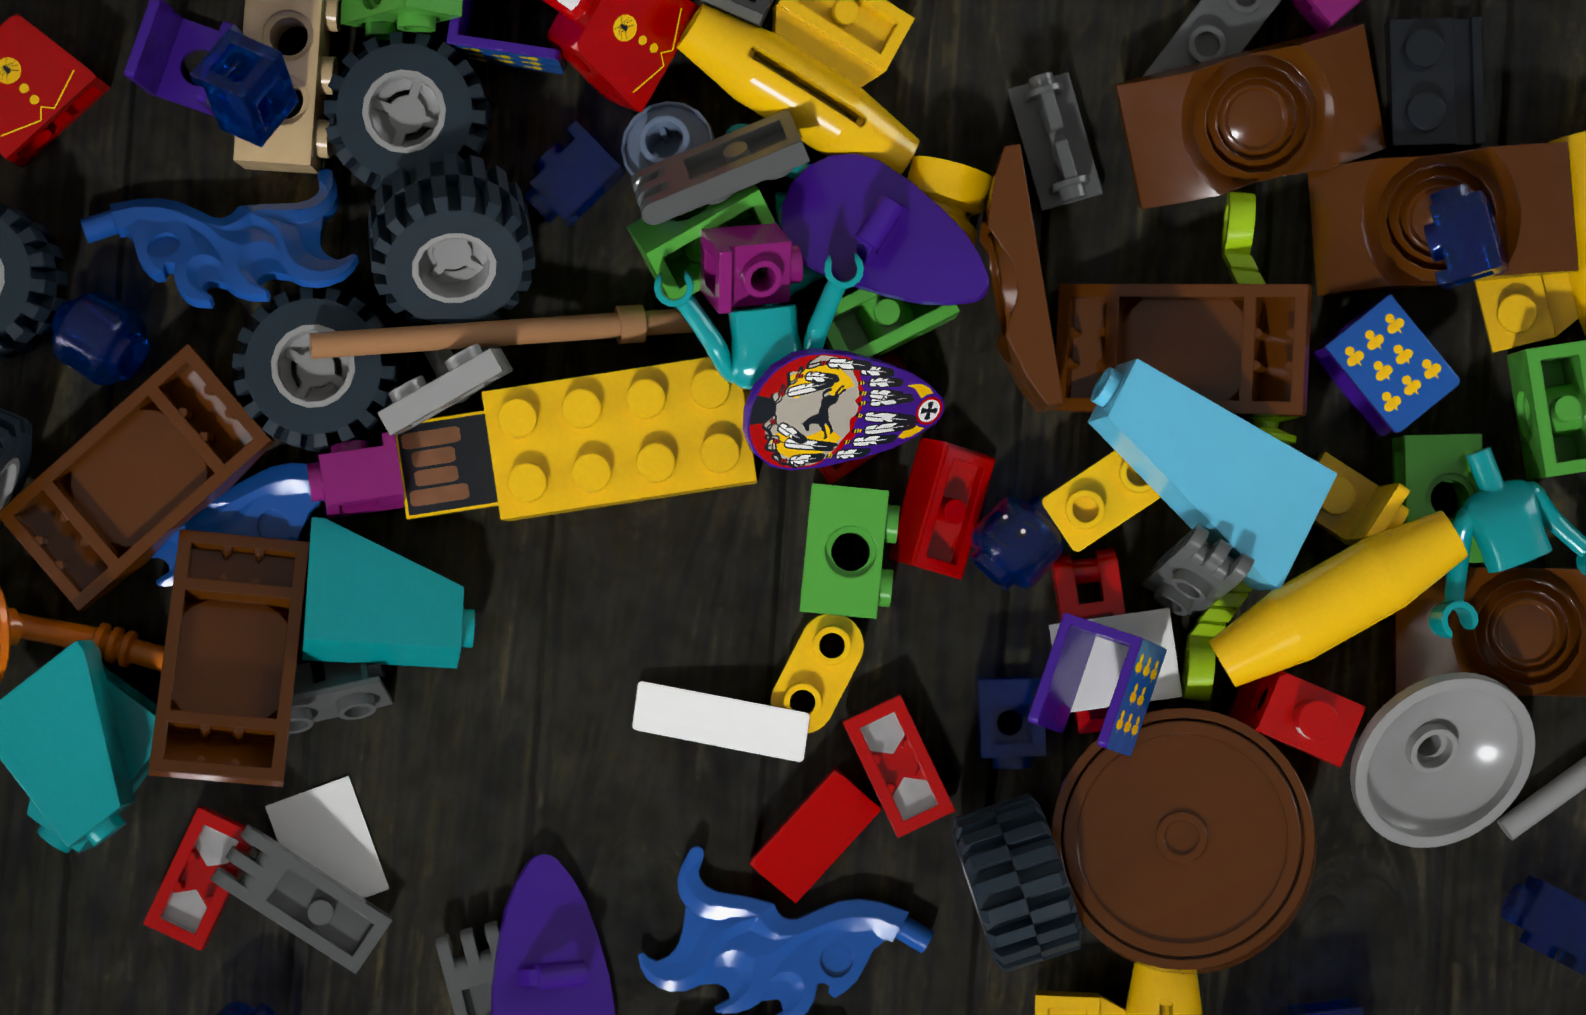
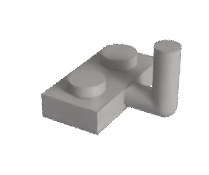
(456, 381)

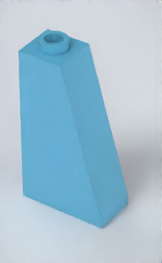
(1213, 467)

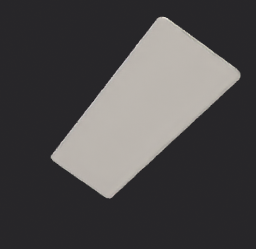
(721, 721)

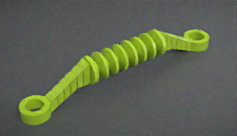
(1199, 655)

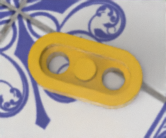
(819, 674)

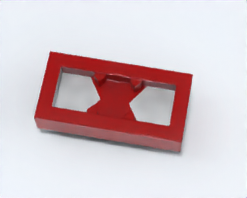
(898, 765)
(188, 899)

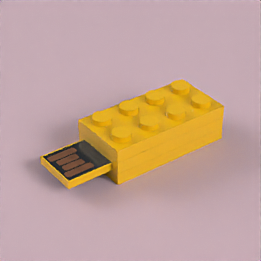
(581, 444)

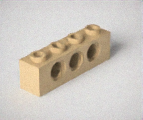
(301, 140)

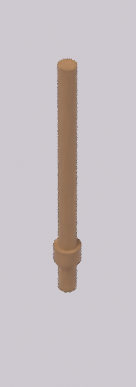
(626, 324)

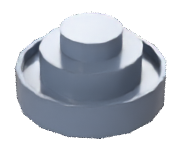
(662, 133)

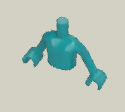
(760, 333)
(1509, 530)

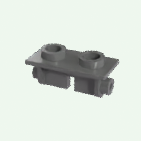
(1054, 140)
(348, 693)

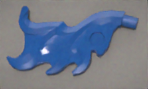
(230, 251)
(264, 505)
(767, 956)

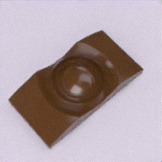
(1251, 117)
(1374, 215)
(1018, 284)
(1221, 340)
(136, 478)
(1524, 638)
(230, 659)

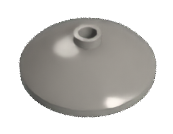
(1458, 777)

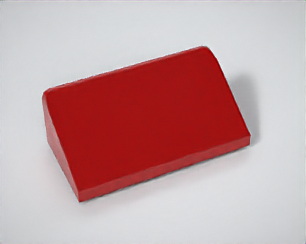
(941, 507)
(814, 835)

